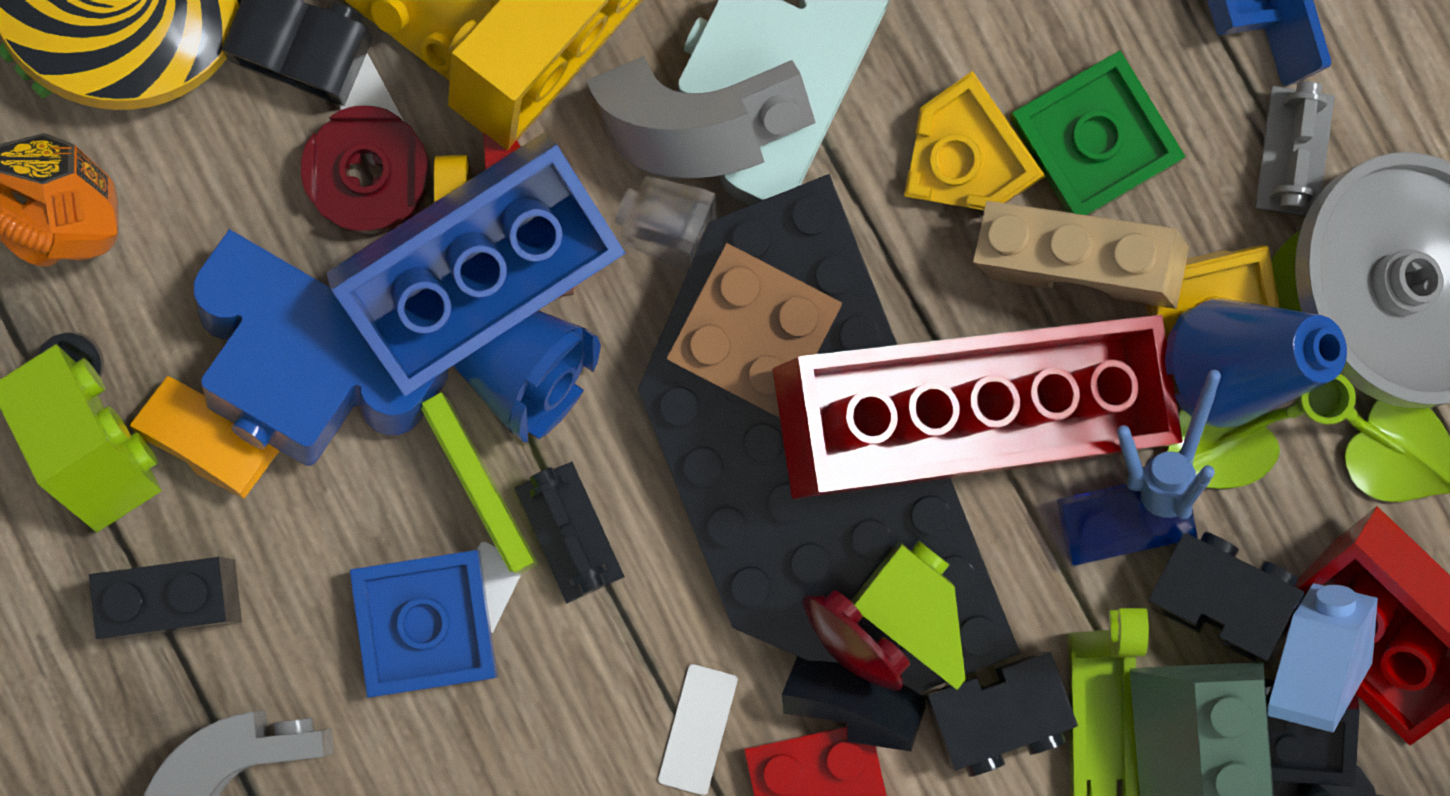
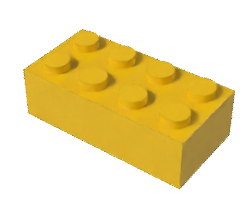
(523, 59)

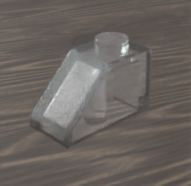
(666, 220)

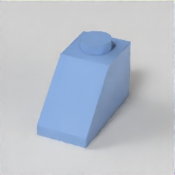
(1324, 656)

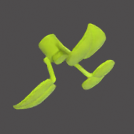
(1393, 457)

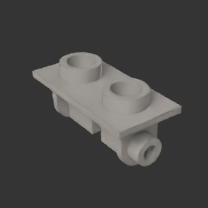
(1294, 148)

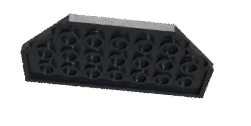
(735, 471)

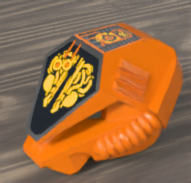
(68, 204)

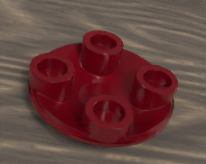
(836, 626)

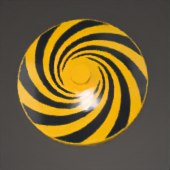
(117, 49)

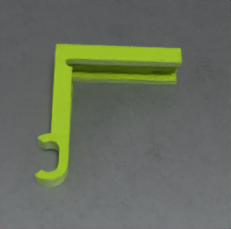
(1102, 704)

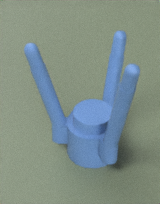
(1169, 480)

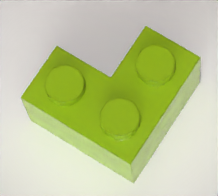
(75, 443)

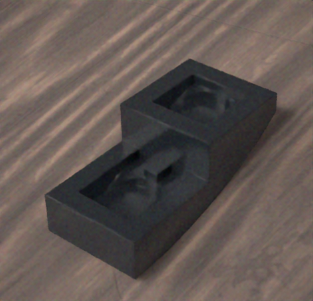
(870, 711)

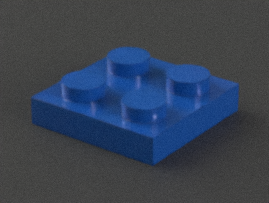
(423, 623)

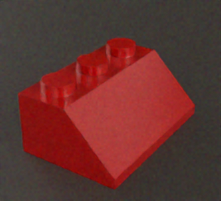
(1412, 629)

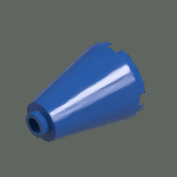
(1260, 352)
(532, 372)

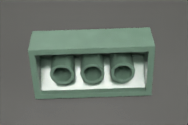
(1202, 730)

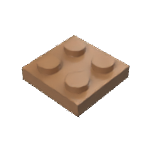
(750, 323)

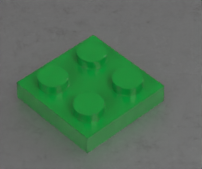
(1097, 136)

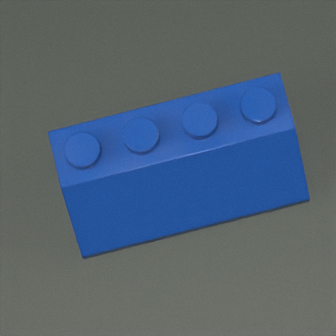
(474, 263)

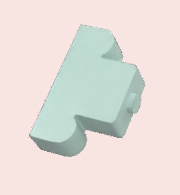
(756, 35)

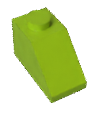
(916, 608)

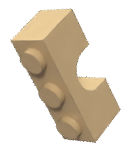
(1111, 255)

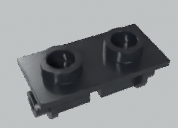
(569, 531)

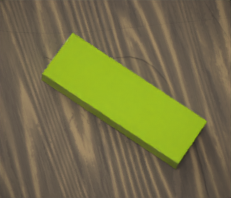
(479, 484)

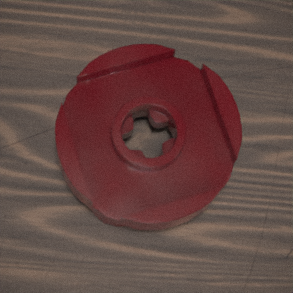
(340, 144)

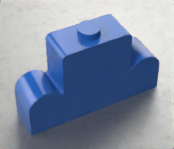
(291, 356)

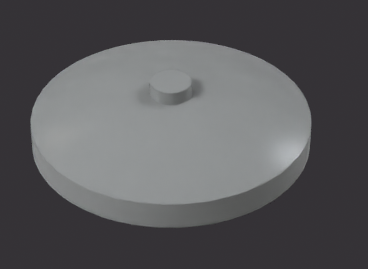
(1381, 270)

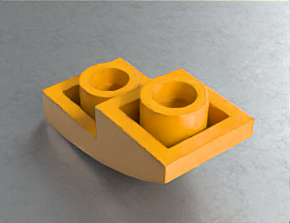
(185, 427)

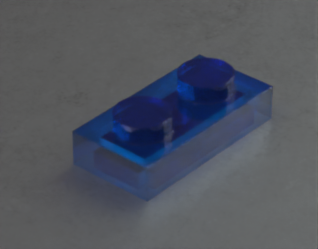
(1115, 524)

